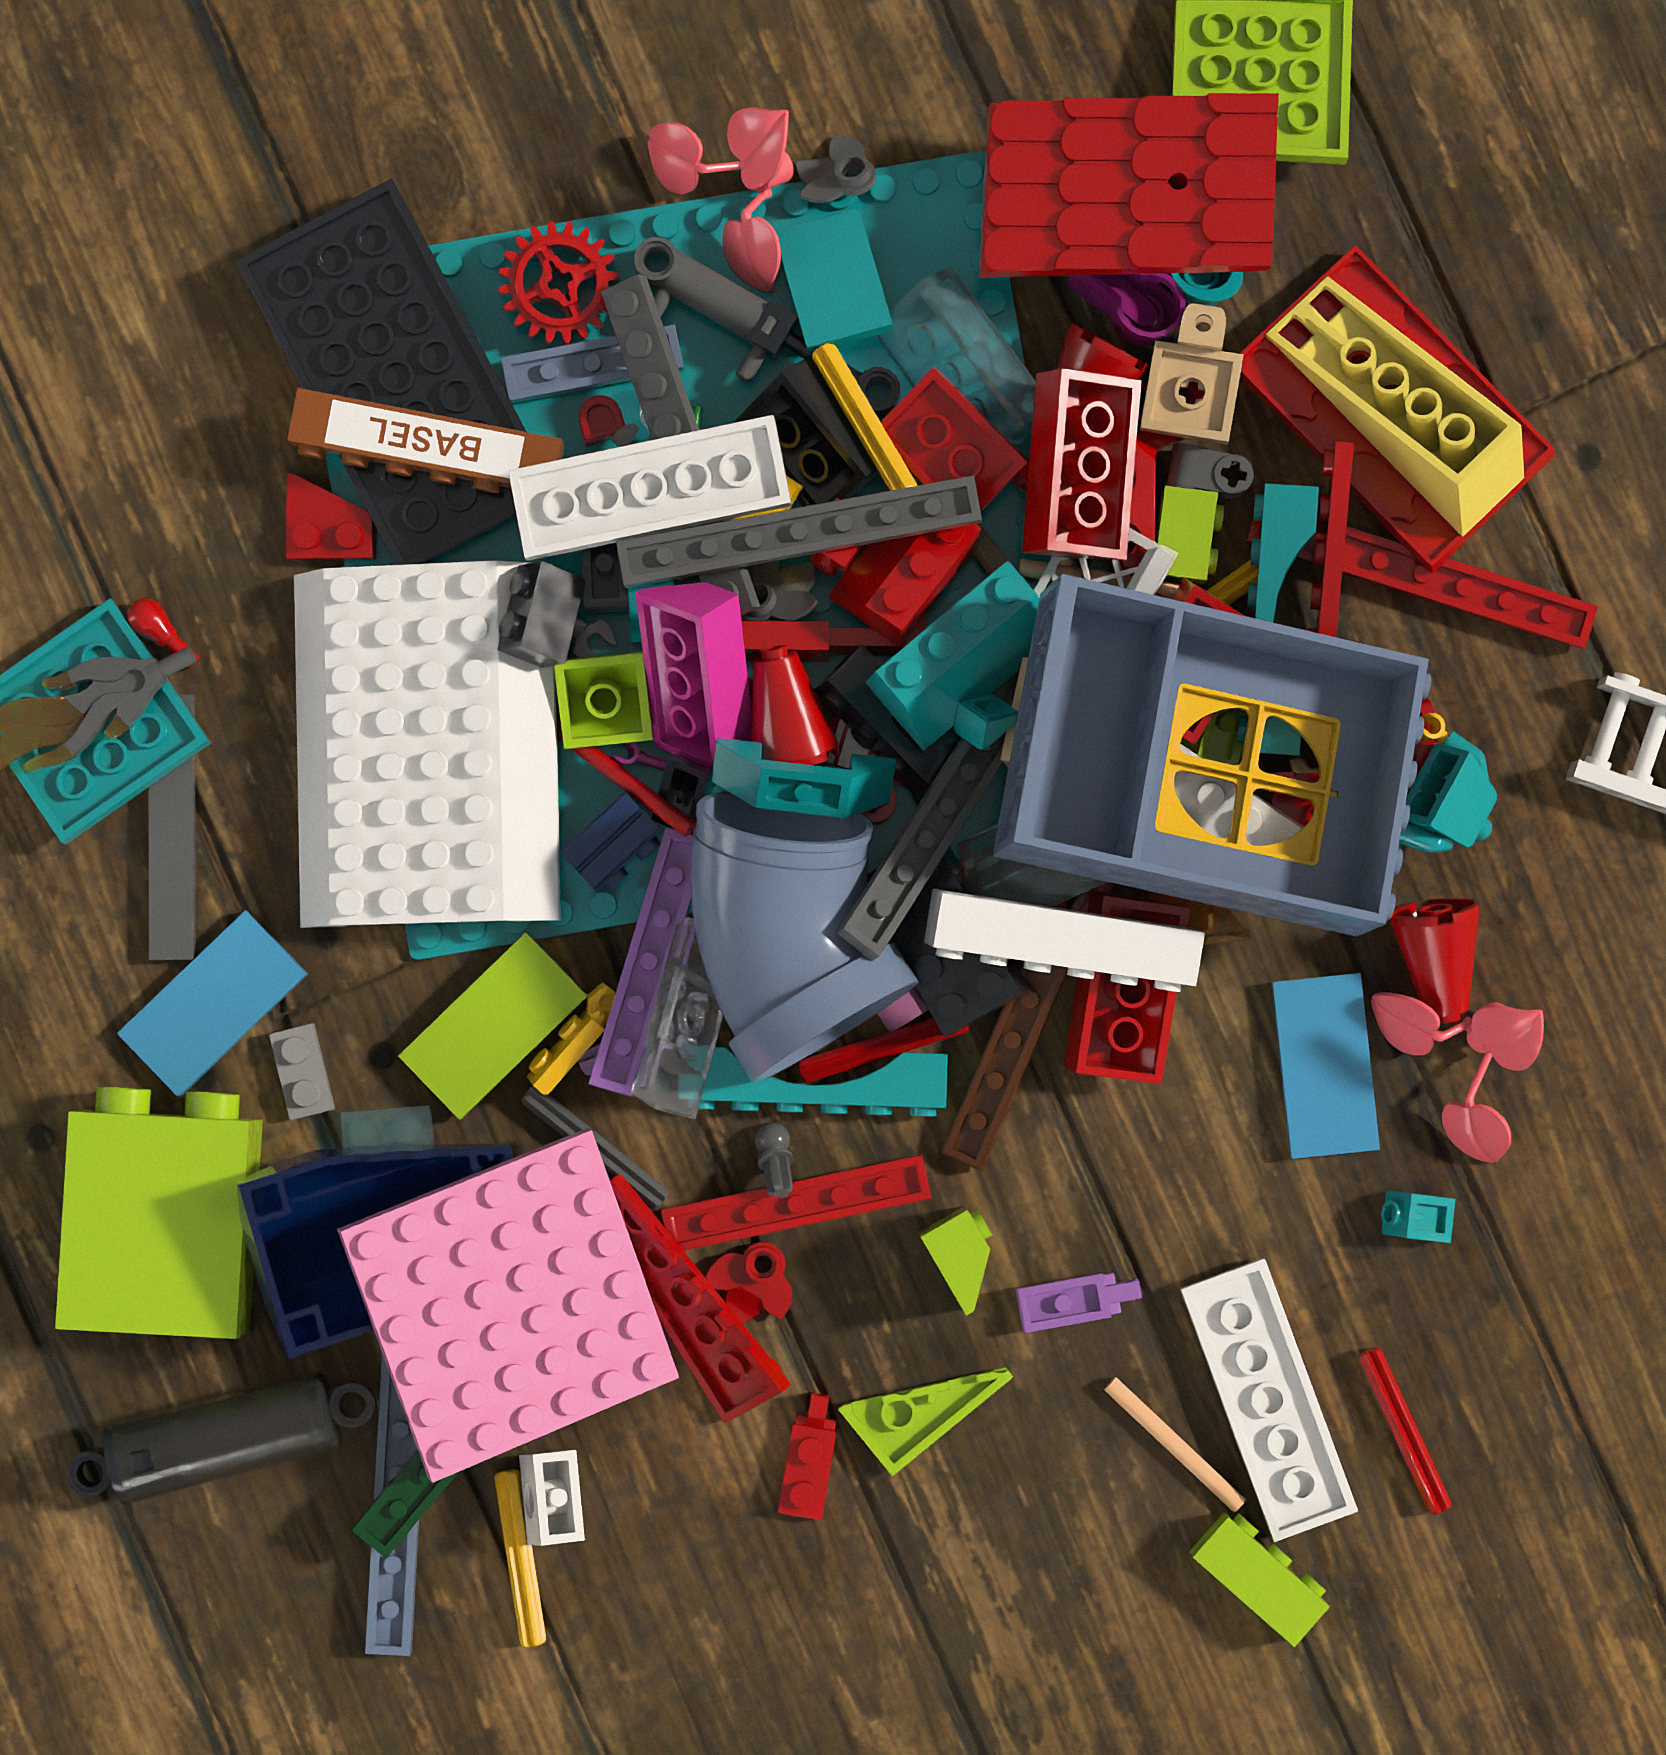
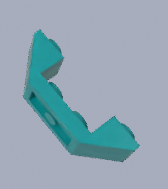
(802, 786)

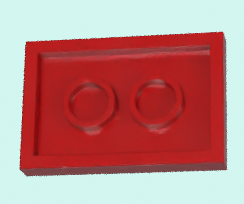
(950, 439)

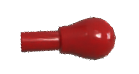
(151, 622)

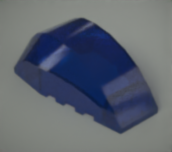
(294, 1217)

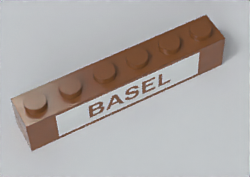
(414, 441)

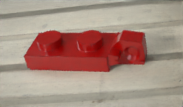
(808, 1461)

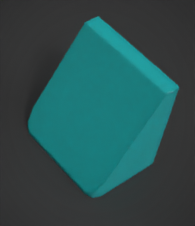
(984, 720)

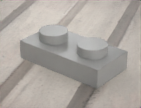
(302, 1071)

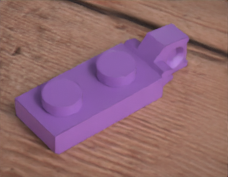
(1073, 1300)

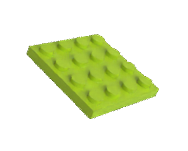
(1279, 49)

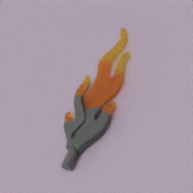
(74, 720)

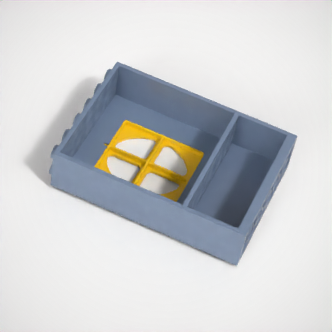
(1101, 734)

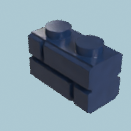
(612, 842)

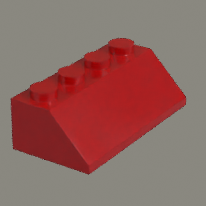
(1081, 465)
(1119, 1026)

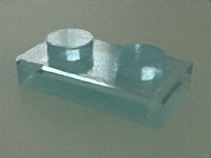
(387, 1127)

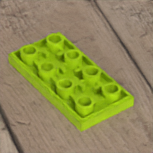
(493, 1026)

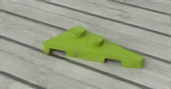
(910, 1420)

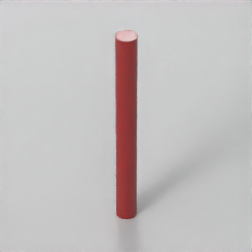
(633, 786)

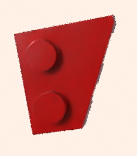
(325, 525)

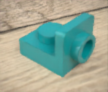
(1418, 1216)

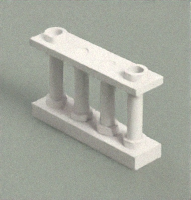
(1595, 769)

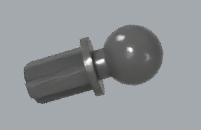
(772, 1142)

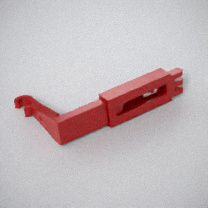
(815, 639)

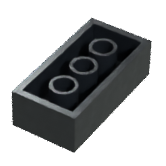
(953, 989)

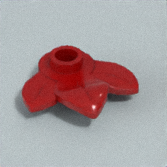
(747, 1287)

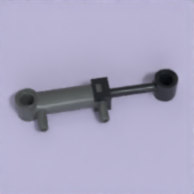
(762, 324)

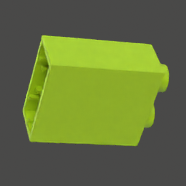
(156, 1217)

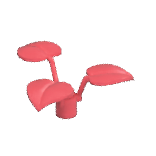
(759, 142)
(1496, 1030)

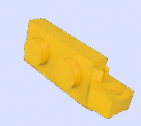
(576, 1038)

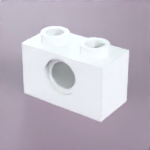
(551, 1497)

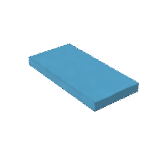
(212, 1003)
(1325, 1066)

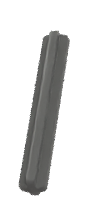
(615, 1162)

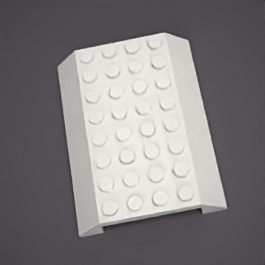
(421, 751)

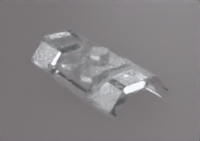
(680, 1031)

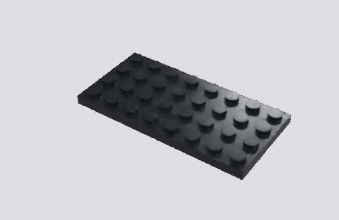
(378, 324)

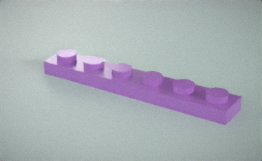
(663, 907)

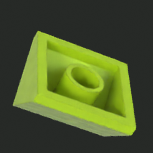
(603, 700)

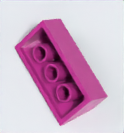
(694, 668)

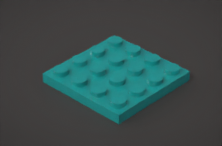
(108, 770)

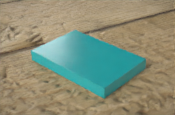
(833, 280)

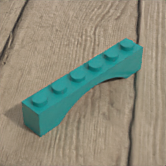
(1287, 527)
(906, 1081)

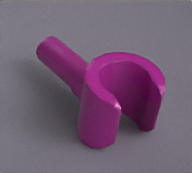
(639, 757)

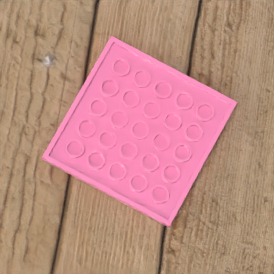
(508, 1304)

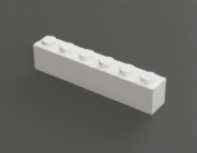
(1063, 938)

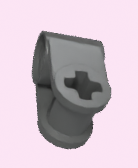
(1202, 468)

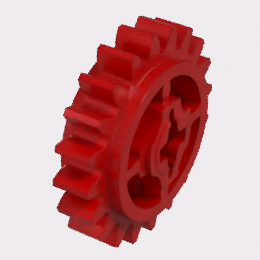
(542, 247)

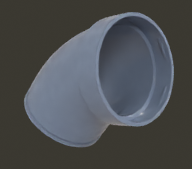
(766, 926)

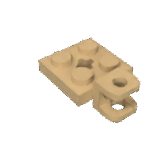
(1197, 359)

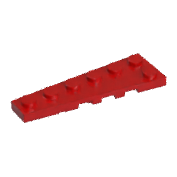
(700, 1323)

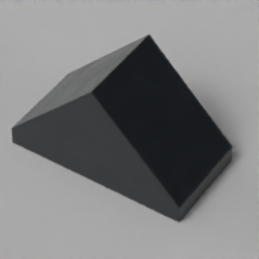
(684, 786)

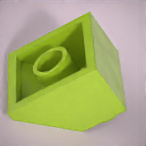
(960, 1253)

